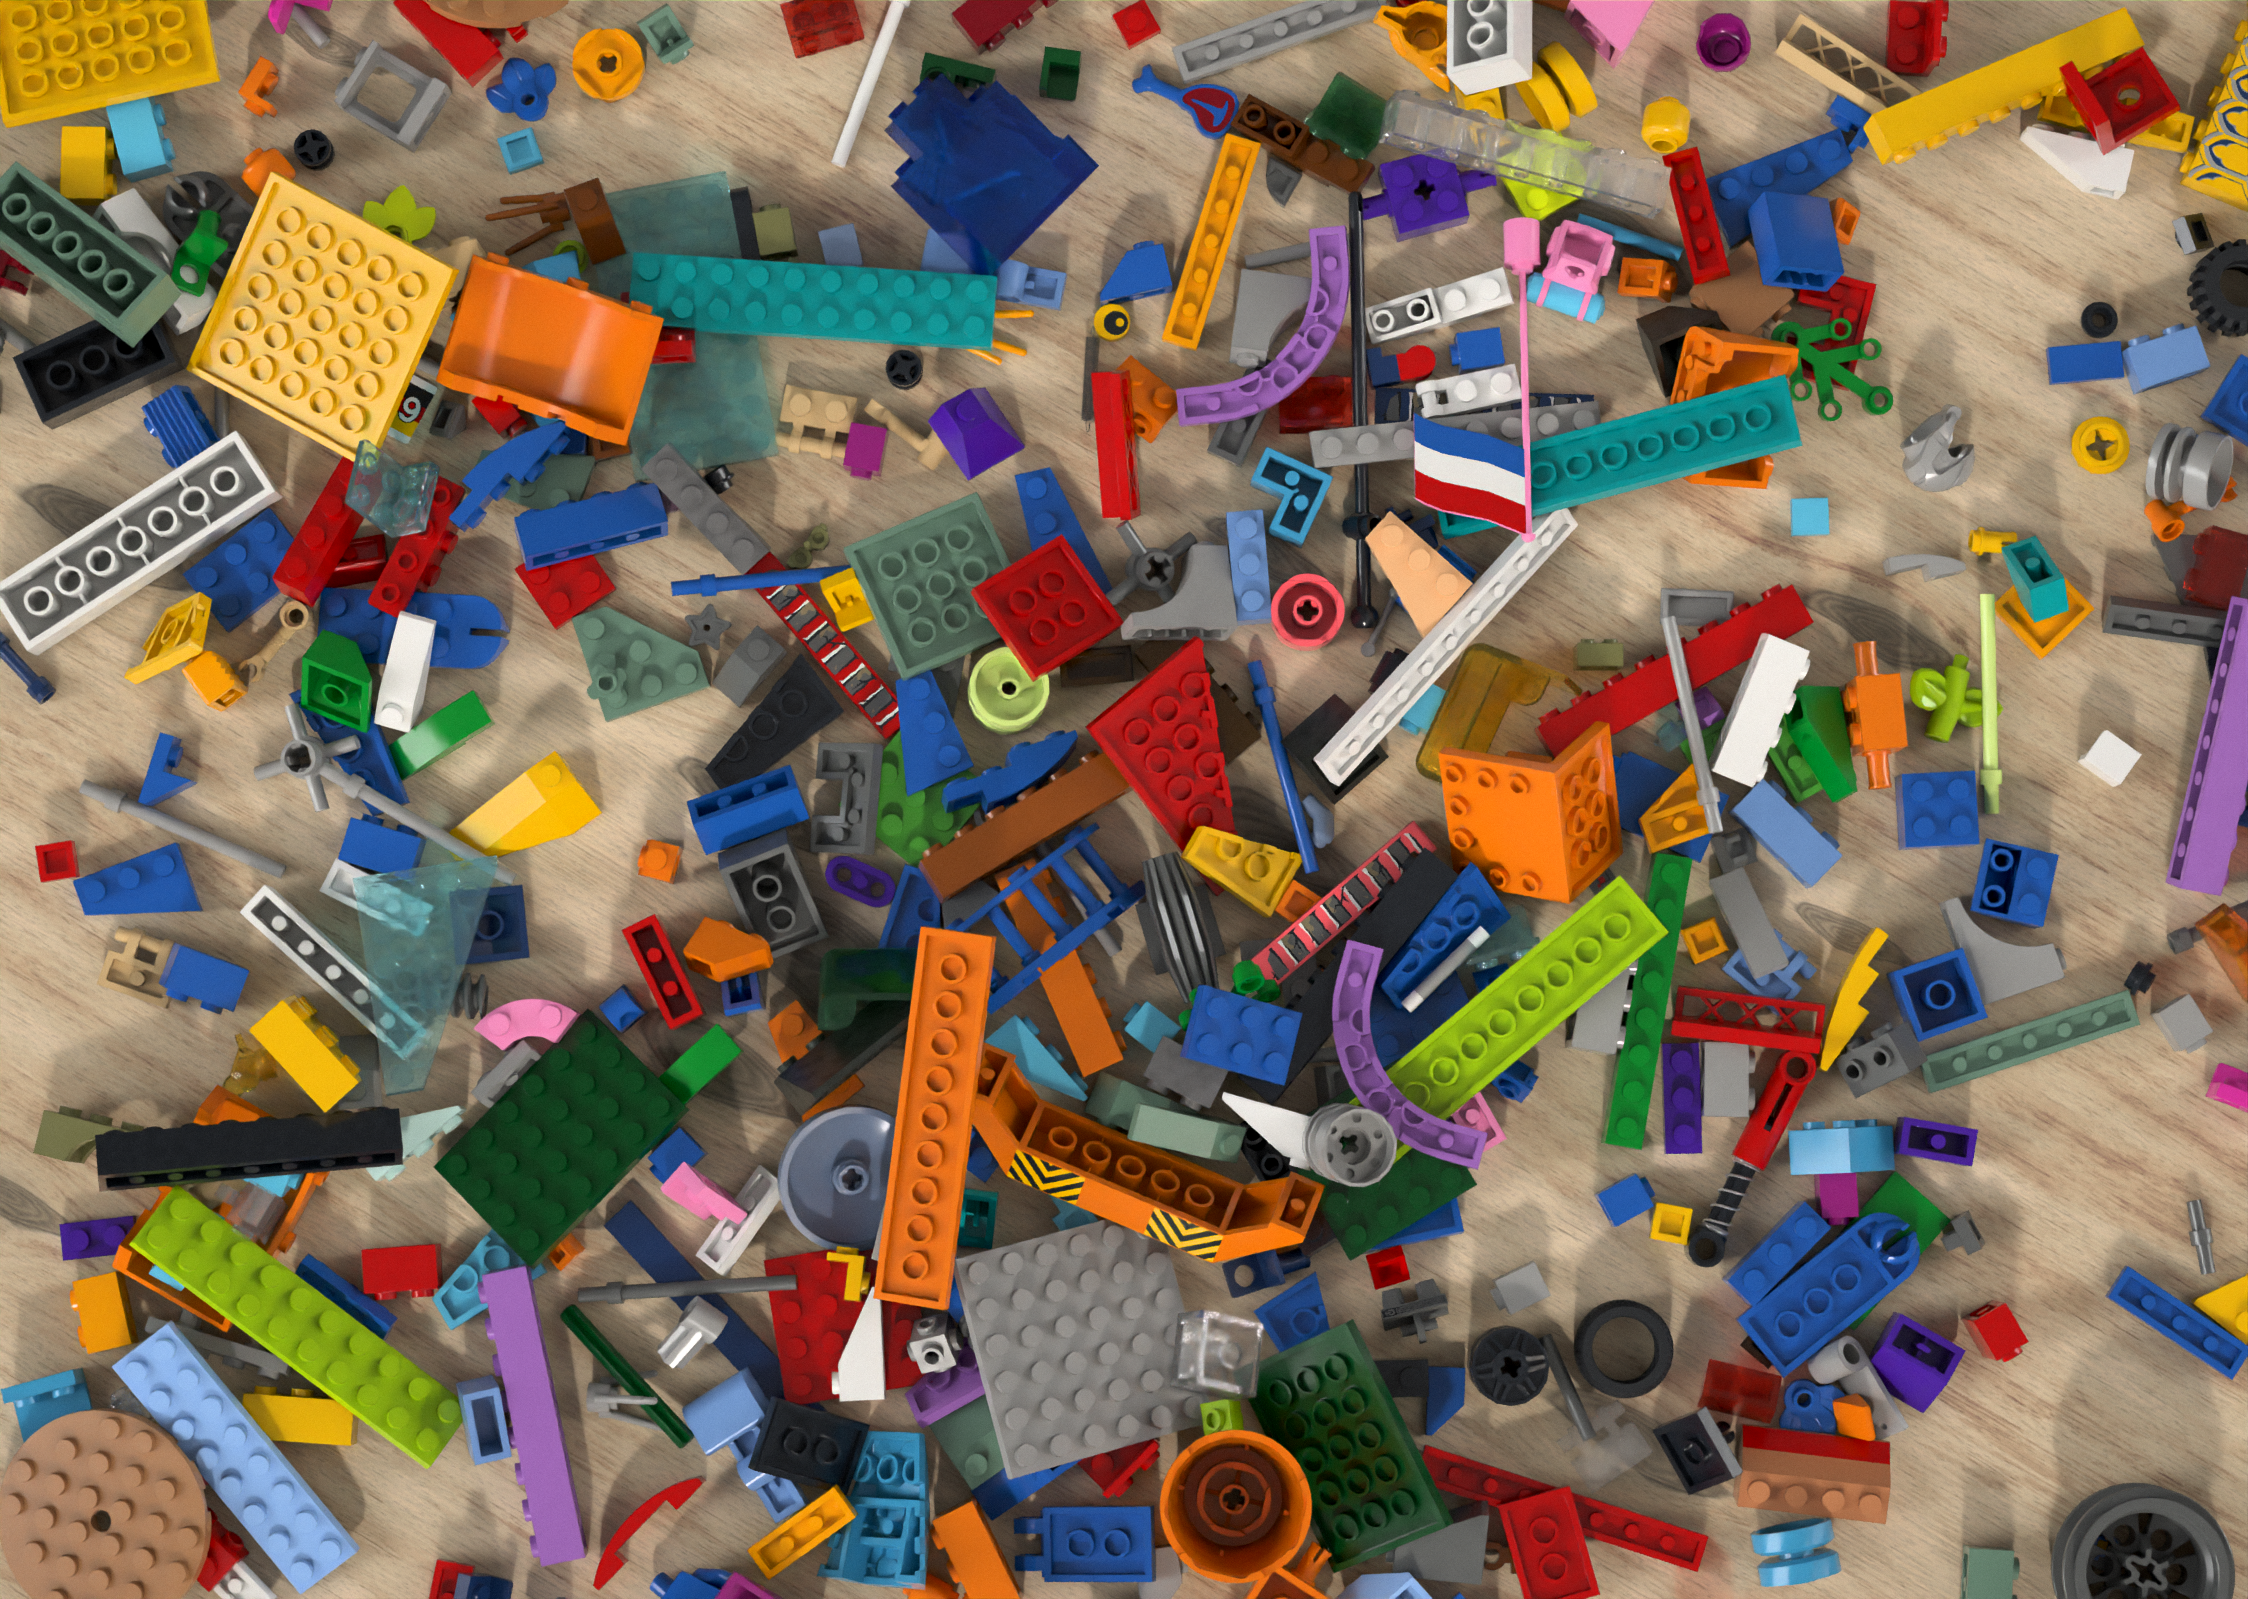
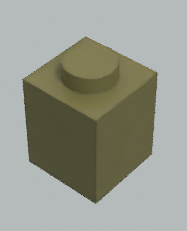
(775, 233)

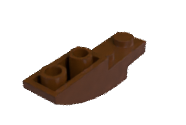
(1299, 148)

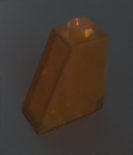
(2228, 941)

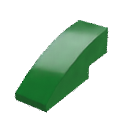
(440, 734)
(701, 1064)

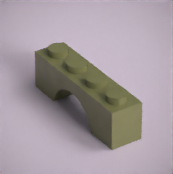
(72, 1138)

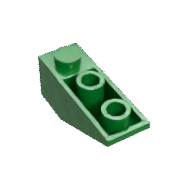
(1821, 736)

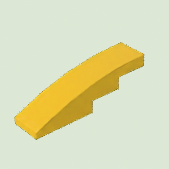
(2168, 134)
(1845, 1012)

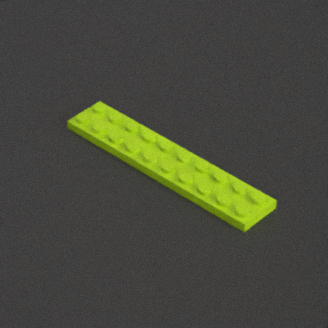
(1526, 1002)
(300, 1326)

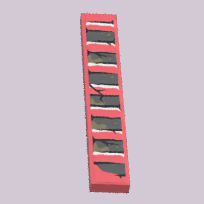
(1339, 905)

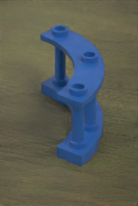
(1066, 935)

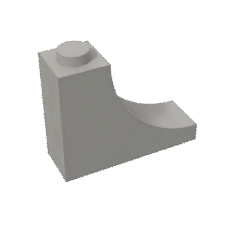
(1264, 310)
(1201, 605)
(1997, 966)

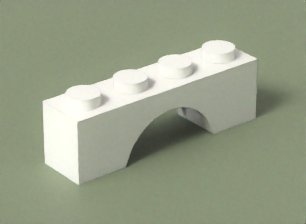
(137, 225)

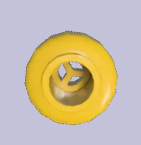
(1665, 125)

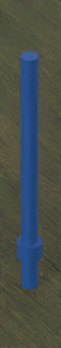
(709, 584)
(1264, 699)

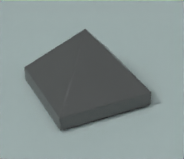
(449, 420)

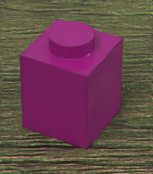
(865, 451)
(1836, 1197)

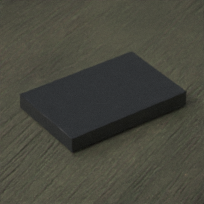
(808, 1445)

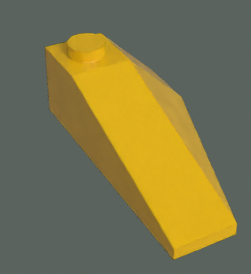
(531, 810)

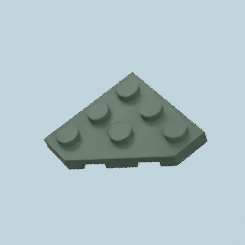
(654, 663)

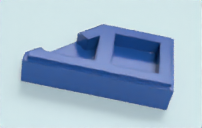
(1445, 1395)

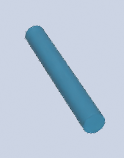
(1633, 238)

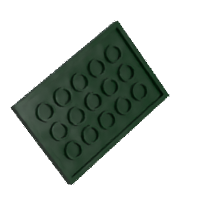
(561, 1139)
(1352, 1444)

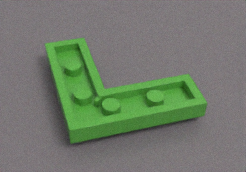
(1785, 757)

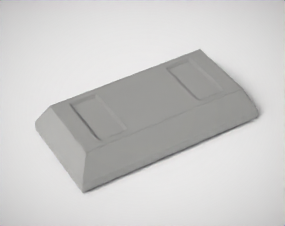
(1696, 606)

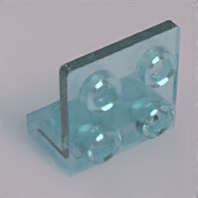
(391, 495)
(1511, 939)

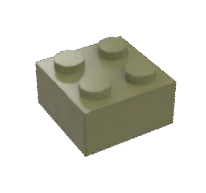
(1598, 656)

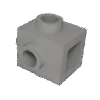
(935, 1343)

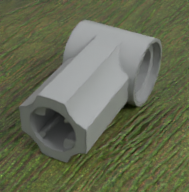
(697, 1325)

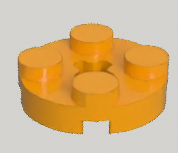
(587, 64)

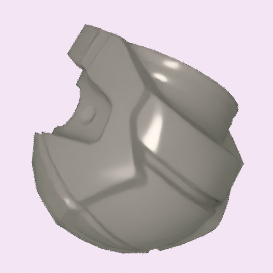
(1927, 455)

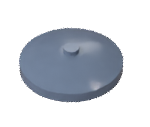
(838, 1175)

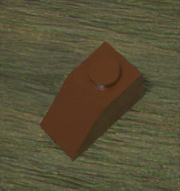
(595, 221)

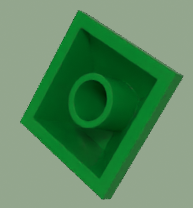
(337, 681)

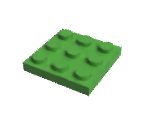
(915, 821)

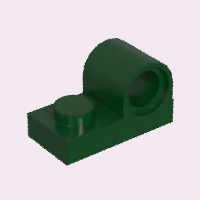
(957, 71)

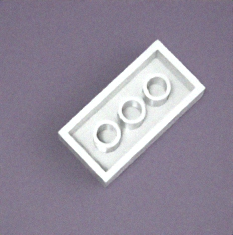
(1488, 43)

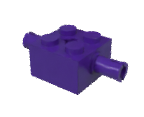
(1412, 214)

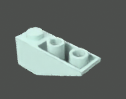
(418, 1135)

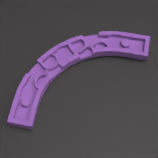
(1301, 354)
(1368, 1078)

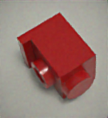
(501, 415)

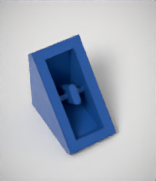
(742, 995)

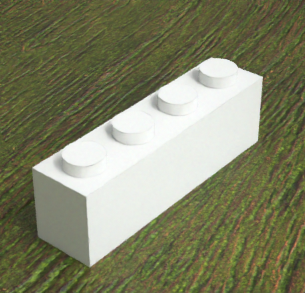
(1758, 710)

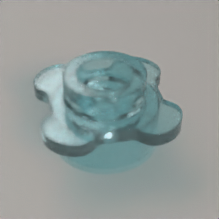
(1670, 735)

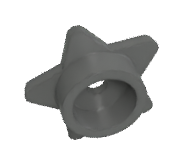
(710, 637)

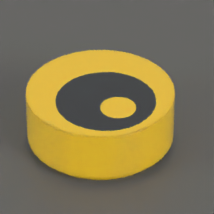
(1112, 322)

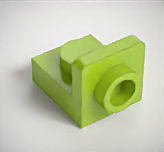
(1221, 1416)

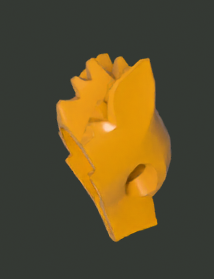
(1419, 37)

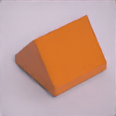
(1844, 218)
(566, 1252)

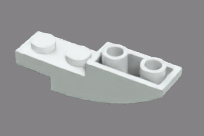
(1438, 307)

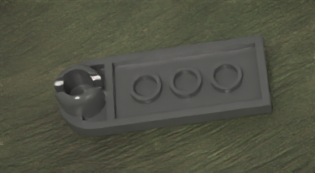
(213, 195)

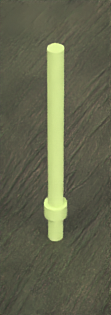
(1990, 774)

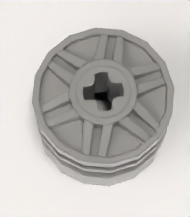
(2189, 466)
(1368, 1149)

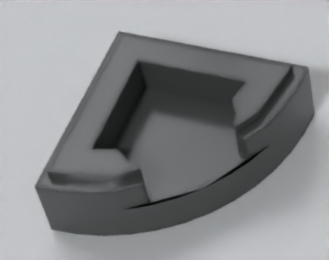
(1281, 181)

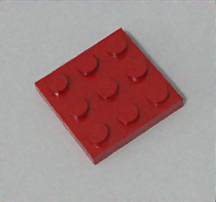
(1047, 607)

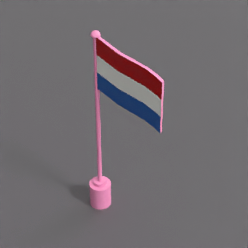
(1473, 471)

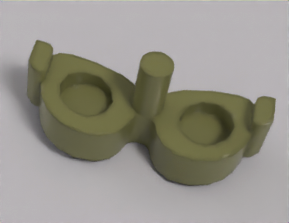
(817, 540)

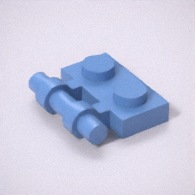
(1775, 984)

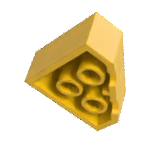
(307, 1051)

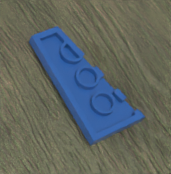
(371, 761)
(1452, 920)

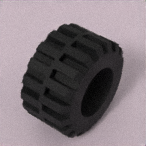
(2207, 292)

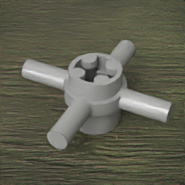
(318, 752)

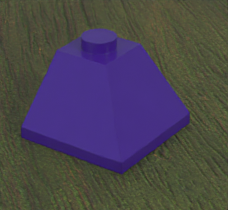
(975, 432)

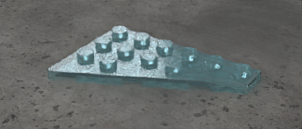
(415, 949)

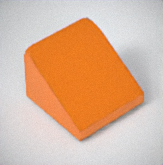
(1854, 1417)

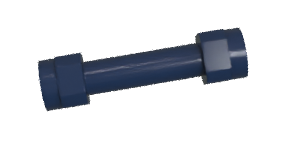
(38, 687)

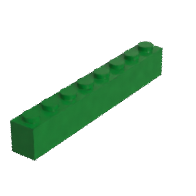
(1644, 1022)

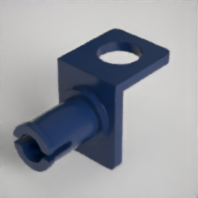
(1267, 1269)

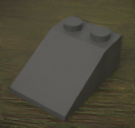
(772, 892)

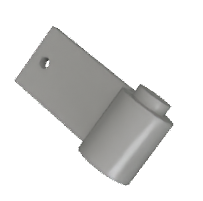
(1850, 1365)

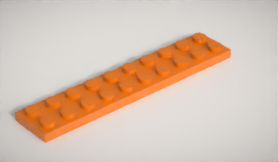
(934, 1117)

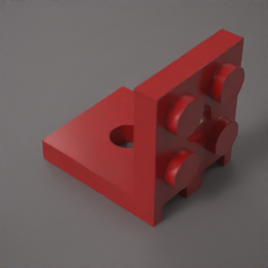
(2099, 102)

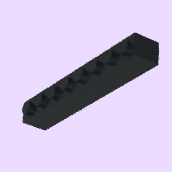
(1386, 927)
(248, 1149)

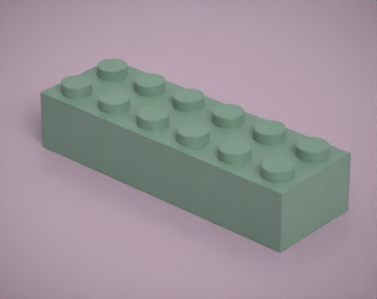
(81, 257)

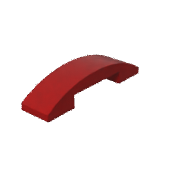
(612, 1558)

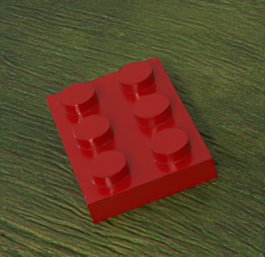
(1548, 1546)

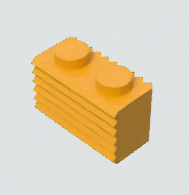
(214, 680)

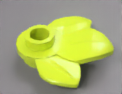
(401, 215)

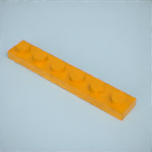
(1211, 242)

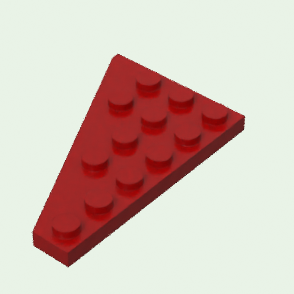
(1169, 748)

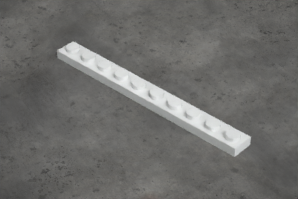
(1442, 646)

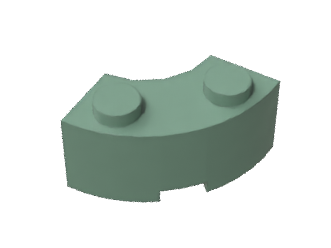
(1116, 1099)

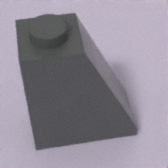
(1450, 1553)

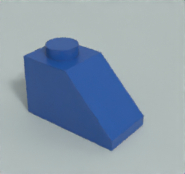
(1138, 275)

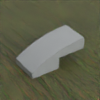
(1932, 566)

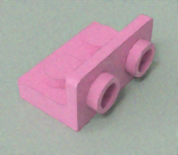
(702, 1195)

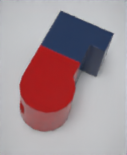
(1400, 368)

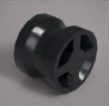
(311, 142)
(901, 363)

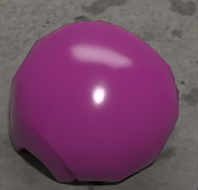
(1723, 42)

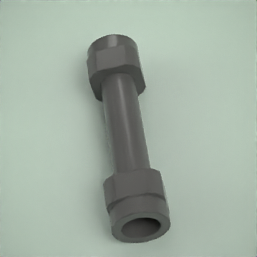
(2184, 939)

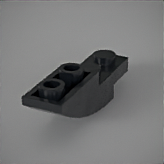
(1271, 1165)

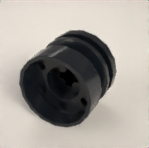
(1487, 1358)

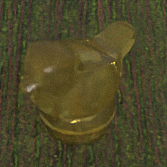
(249, 1068)

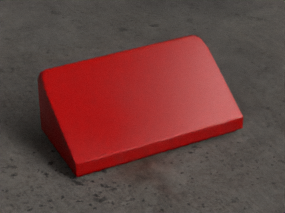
(361, 562)

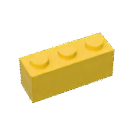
(301, 1416)

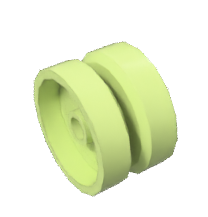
(994, 708)

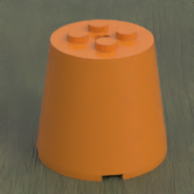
(1253, 1535)

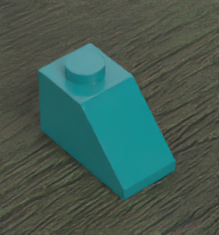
(2036, 579)

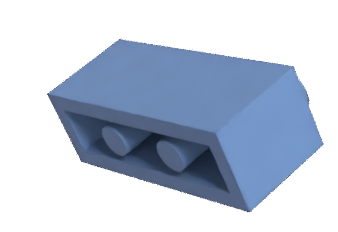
(1249, 566)
(1786, 832)

